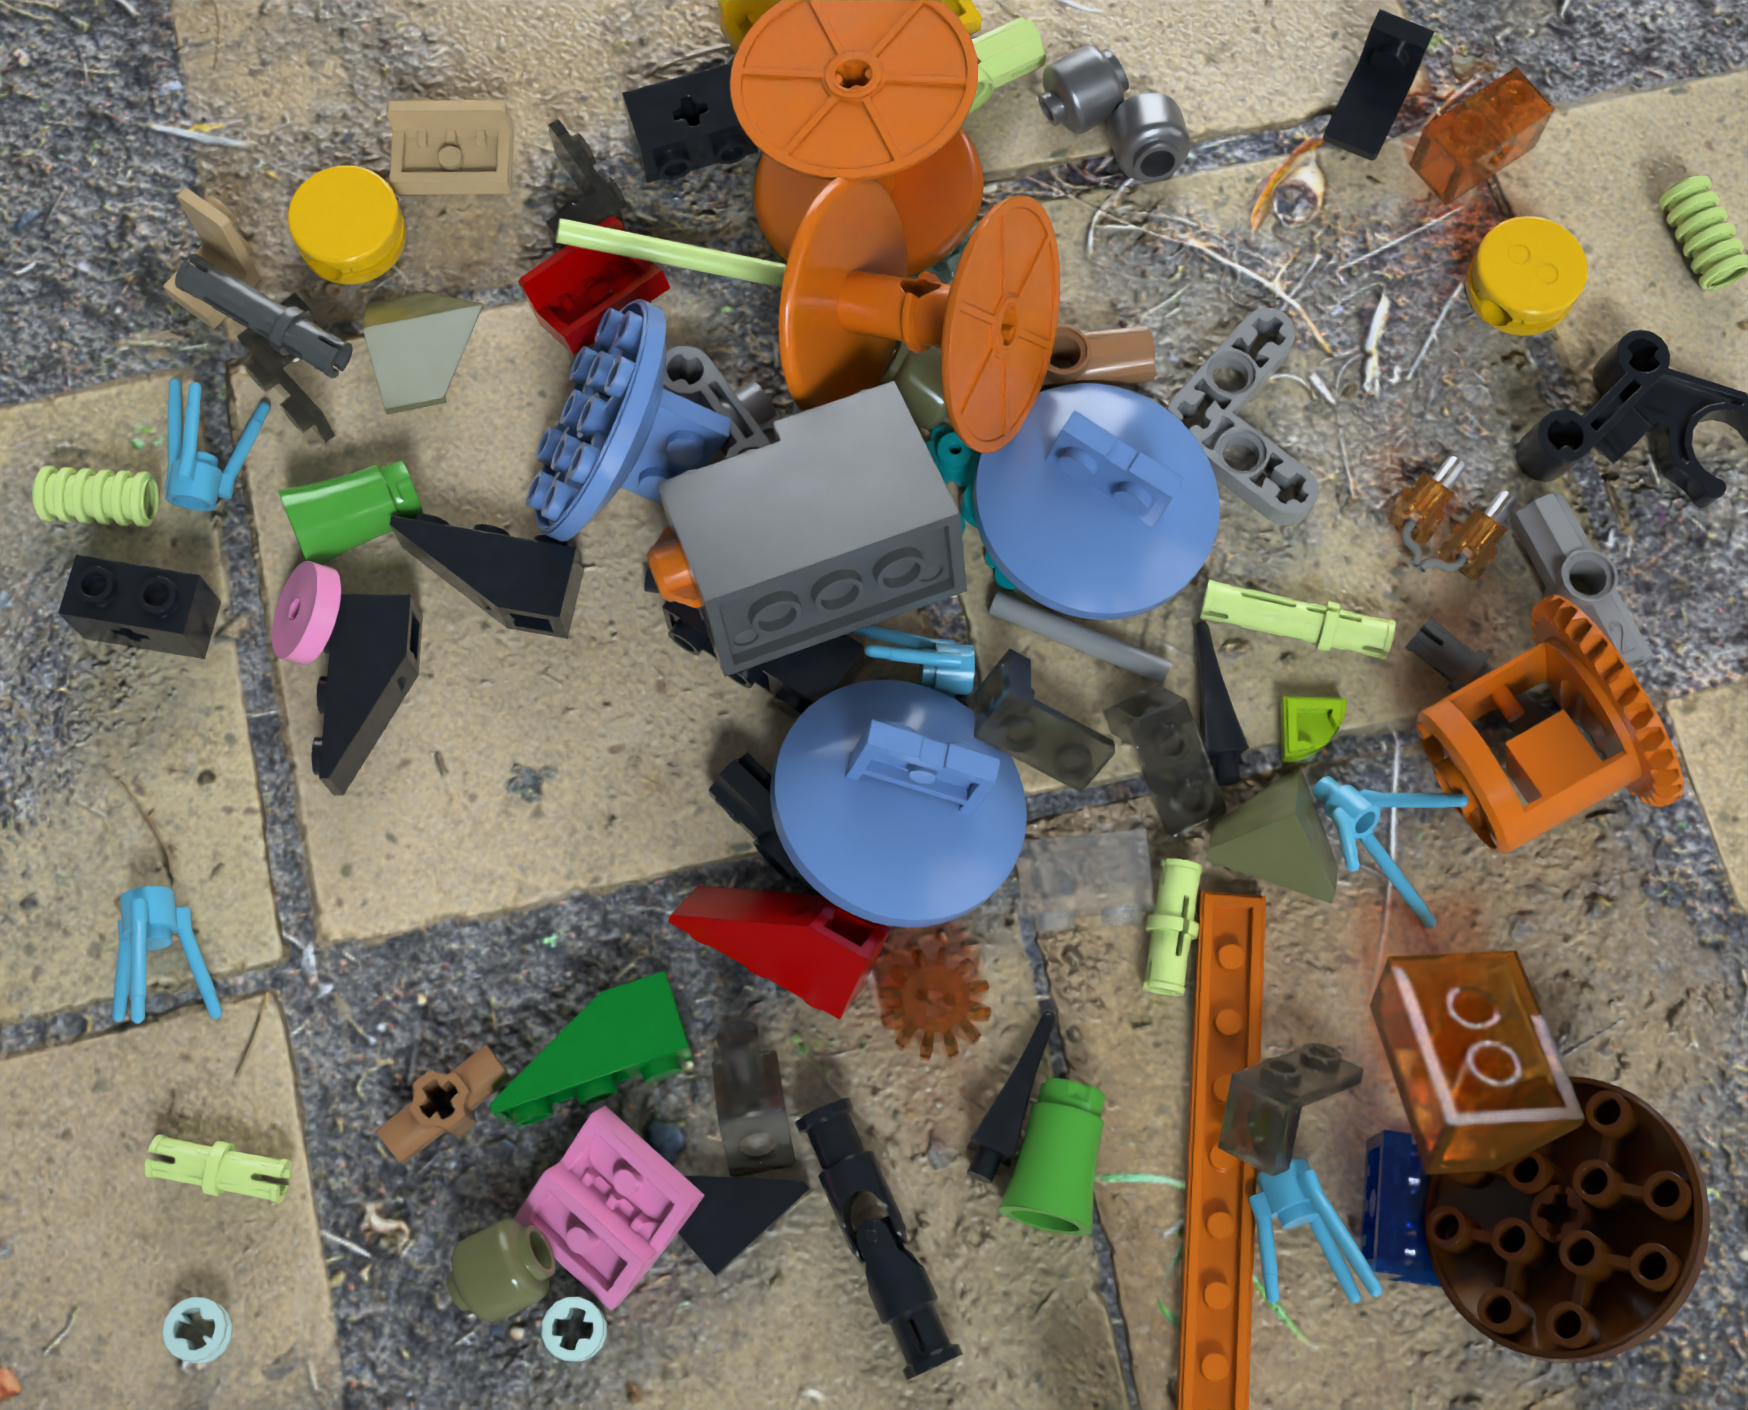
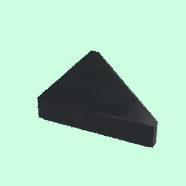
(736, 1215)

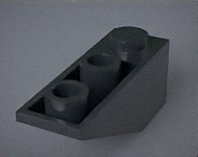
(511, 578)
(369, 674)
(793, 679)

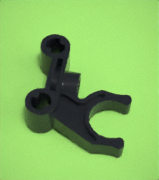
(1638, 399)

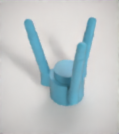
(193, 475)
(941, 662)
(148, 925)
(1299, 1200)

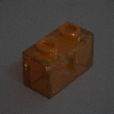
(1481, 136)

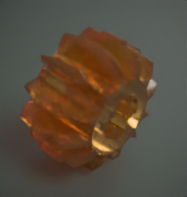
(955, 994)

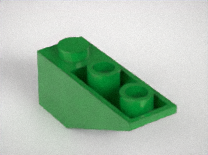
(612, 1040)

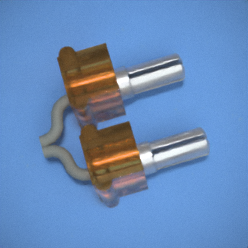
(1469, 545)

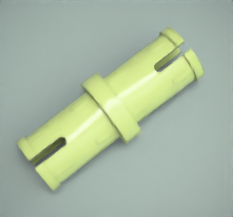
(1172, 927)
(218, 1168)

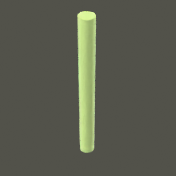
(669, 252)

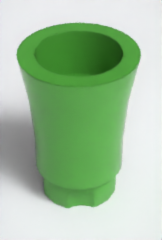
(349, 509)
(1058, 1160)

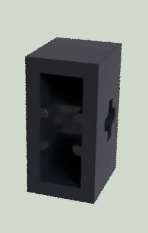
(686, 124)
(140, 606)

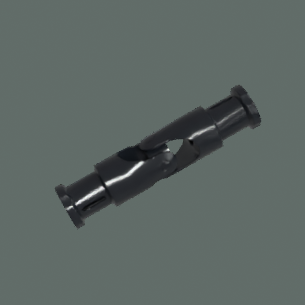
(893, 1274)

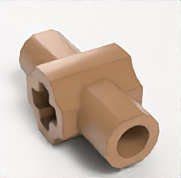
(416, 1127)

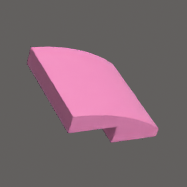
(609, 1207)

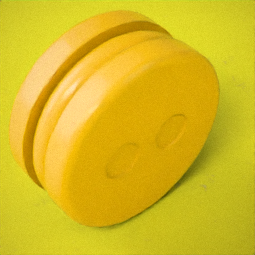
(347, 224)
(1526, 275)

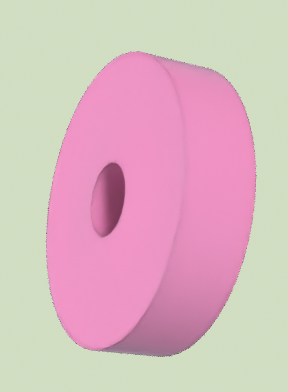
(306, 613)

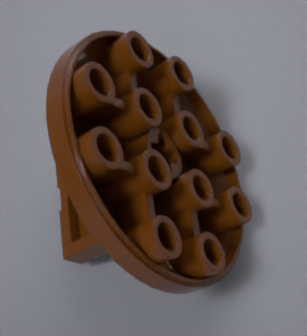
(1578, 1239)

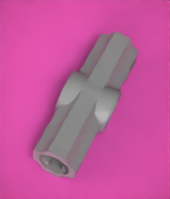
(1564, 552)

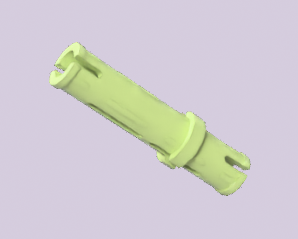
(1309, 622)

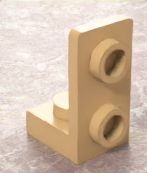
(220, 247)

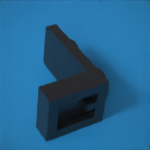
(1378, 85)

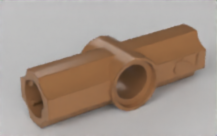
(1102, 357)

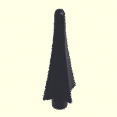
(1219, 725)
(1000, 1129)

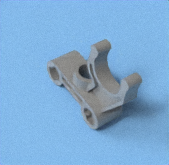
(751, 412)

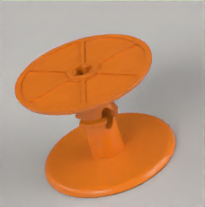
(859, 99)
(852, 301)

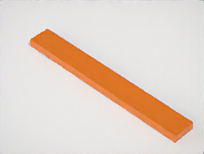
(1217, 1212)

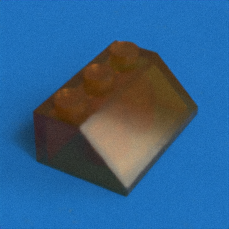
(1472, 1059)

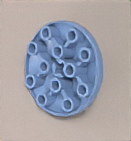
(619, 426)
(1098, 503)
(897, 804)

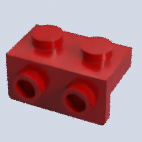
(579, 286)

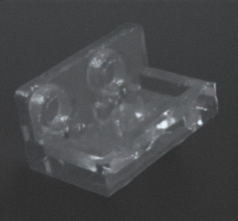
(1085, 878)

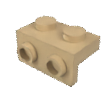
(450, 146)

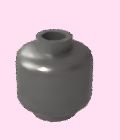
(1083, 88)
(1149, 136)

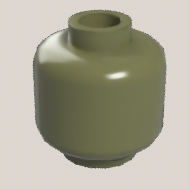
(919, 384)
(501, 1270)

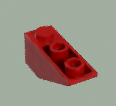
(788, 939)

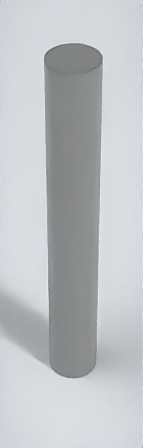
(1080, 637)

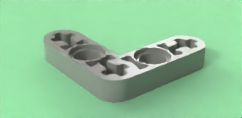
(1224, 428)

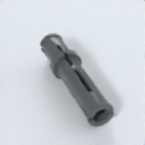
(282, 326)
(1463, 666)

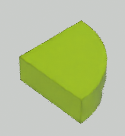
(1308, 725)

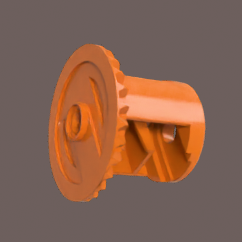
(1552, 759)

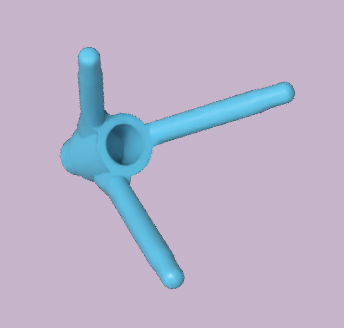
(1358, 814)

